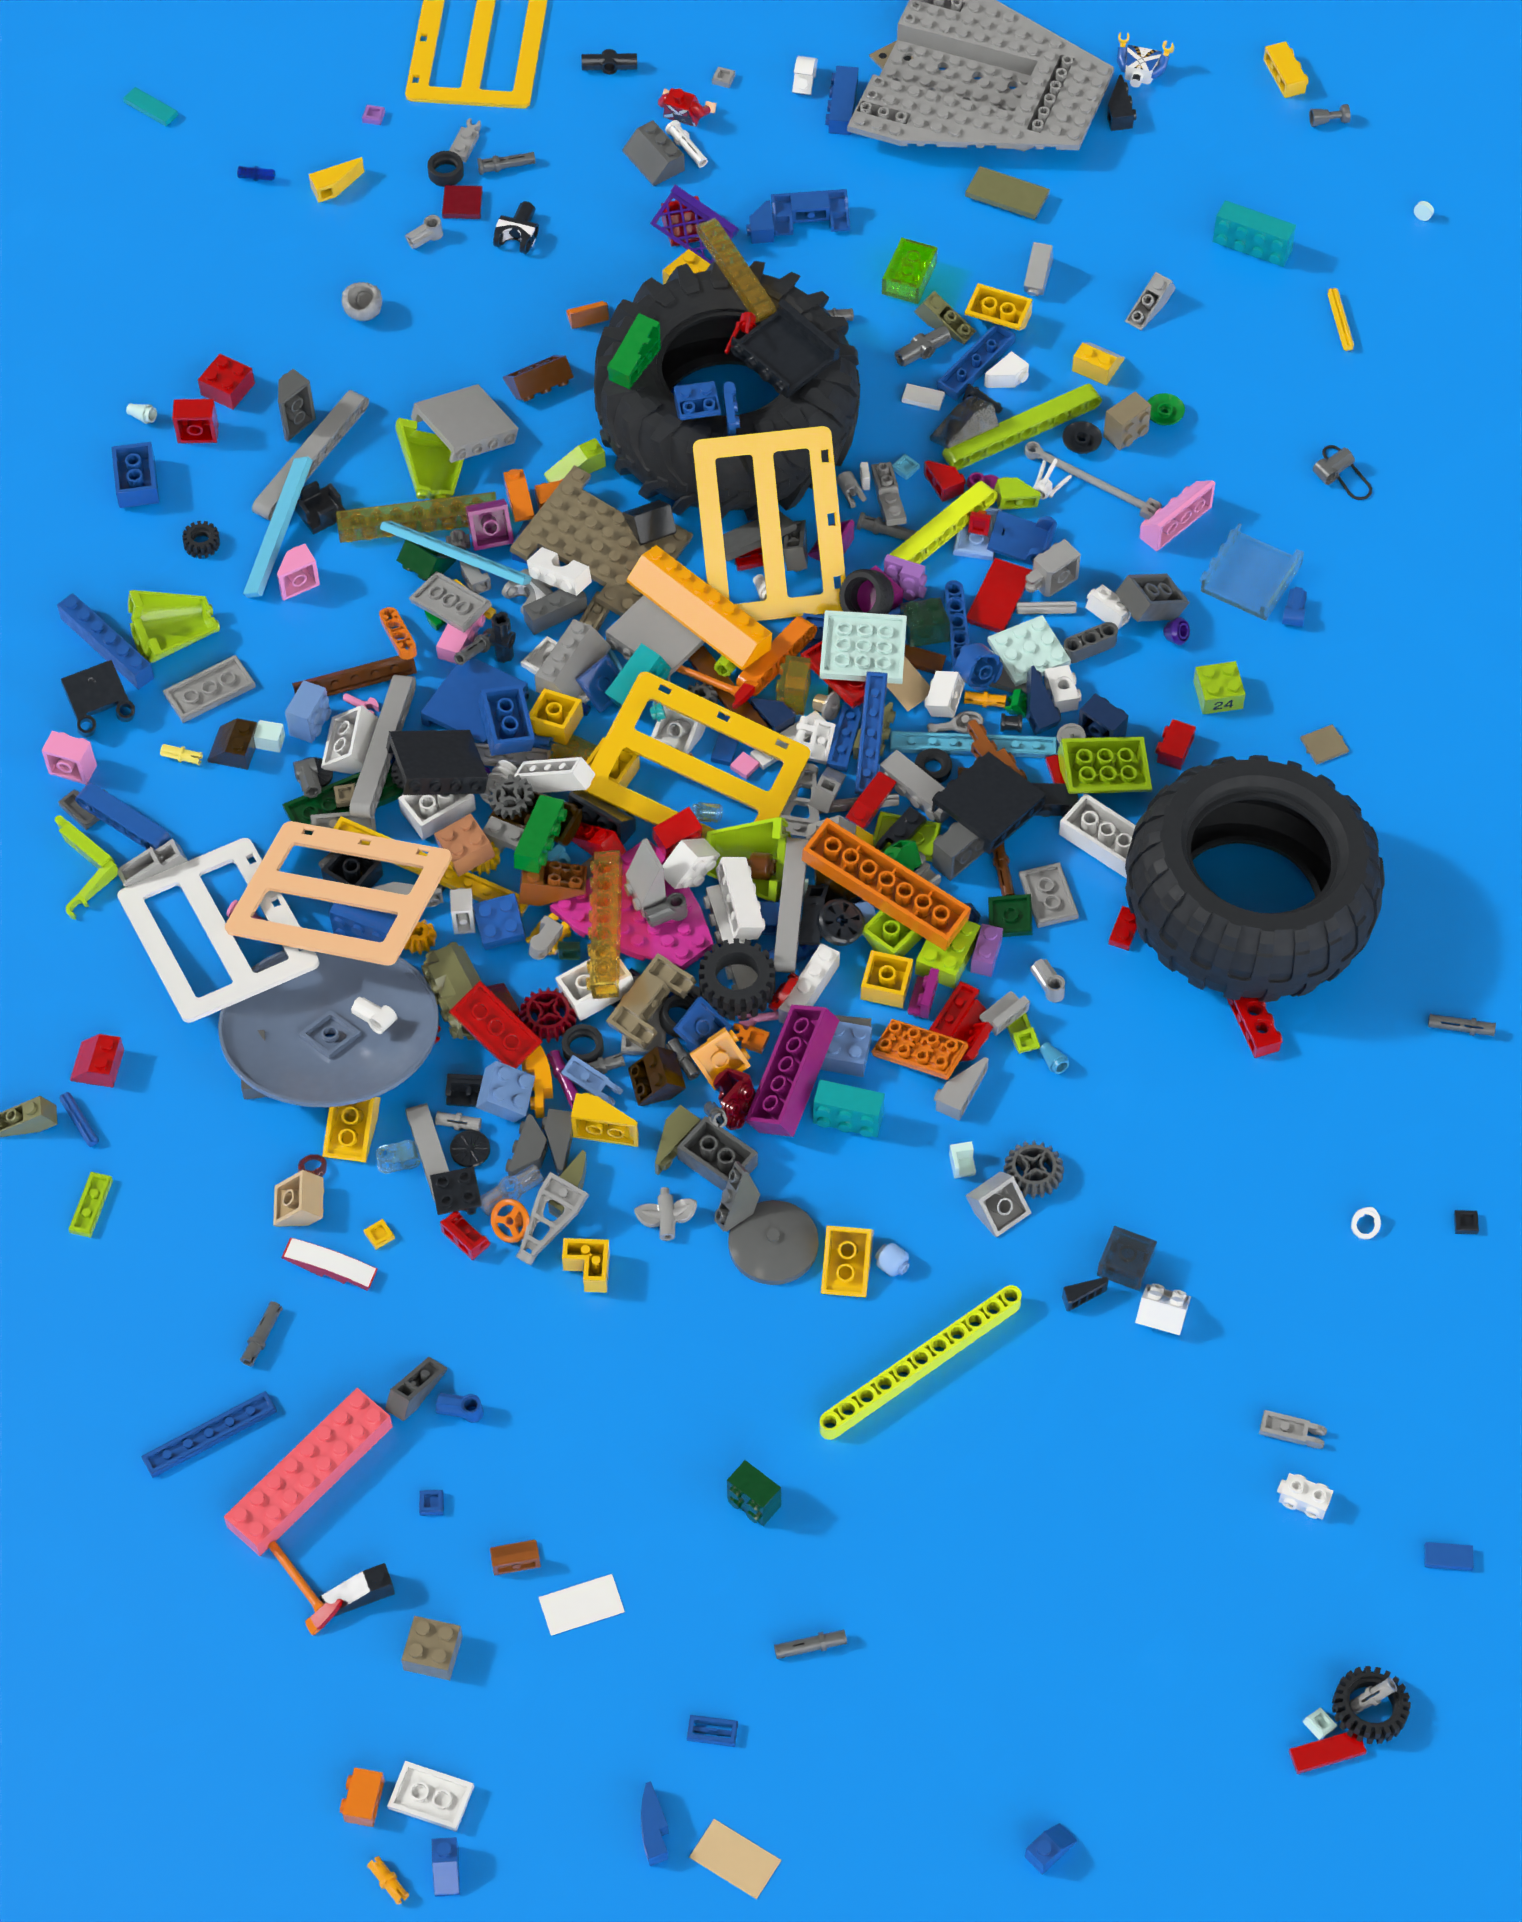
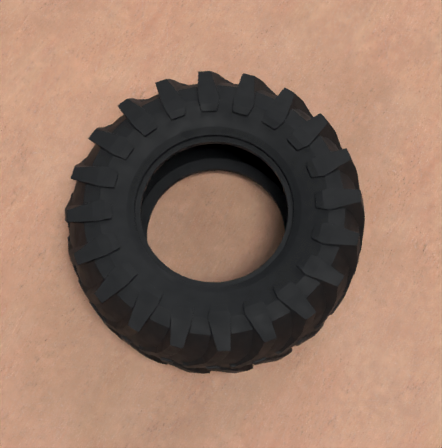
(695, 326)

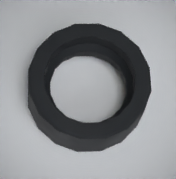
(441, 158)
(673, 1001)
(578, 1031)

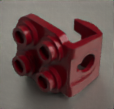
(735, 1096)

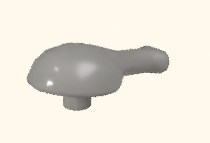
(958, 723)

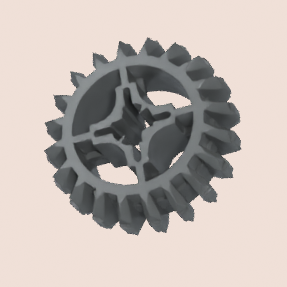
(1029, 1159)

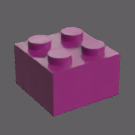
(489, 524)

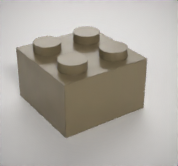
(1127, 421)
(432, 1648)

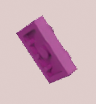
(924, 994)

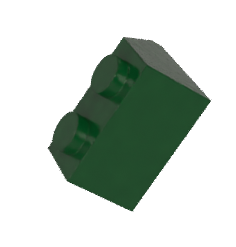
(423, 560)

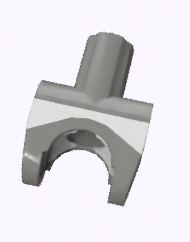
(533, 591)

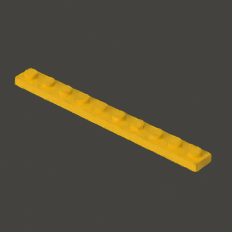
(481, 888)

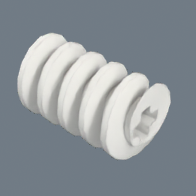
(502, 769)

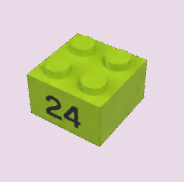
(1219, 687)

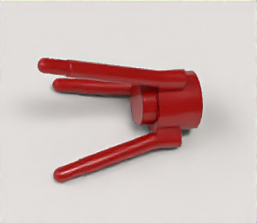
(746, 324)

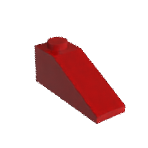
(871, 800)

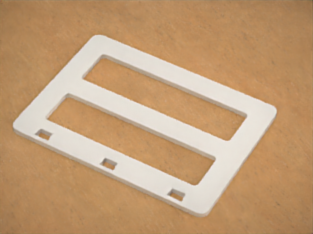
(245, 981)

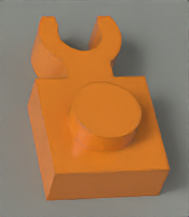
(753, 1038)

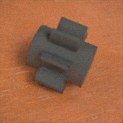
(459, 539)

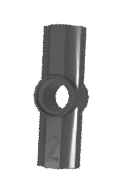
(922, 346)

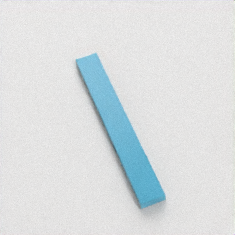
(277, 527)
(456, 552)
(961, 743)

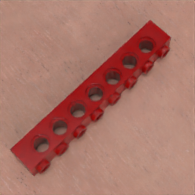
(1259, 1043)

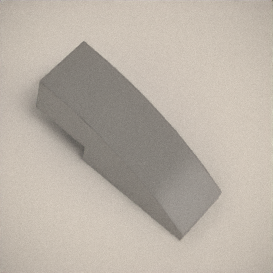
(152, 863)

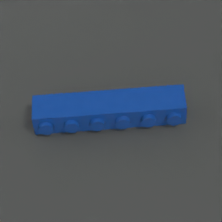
(105, 641)

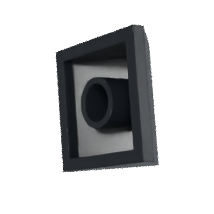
(651, 521)

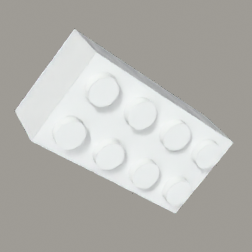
(1098, 832)

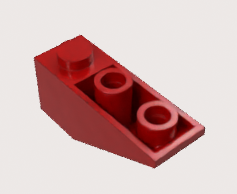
(597, 839)

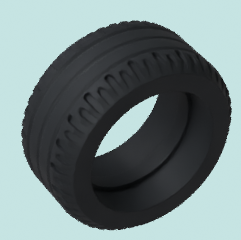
(852, 583)

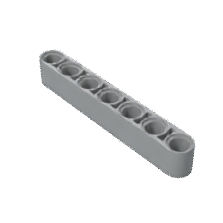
(790, 906)

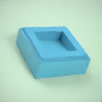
(905, 466)

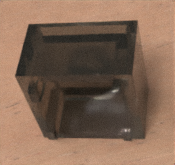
(1127, 1258)

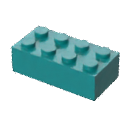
(1254, 233)

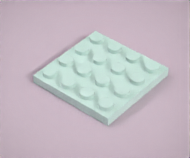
(862, 644)

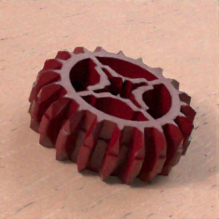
(547, 1006)

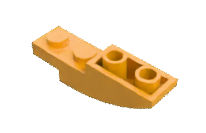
(538, 1066)

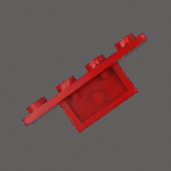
(972, 1030)

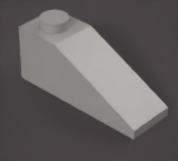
(959, 1090)

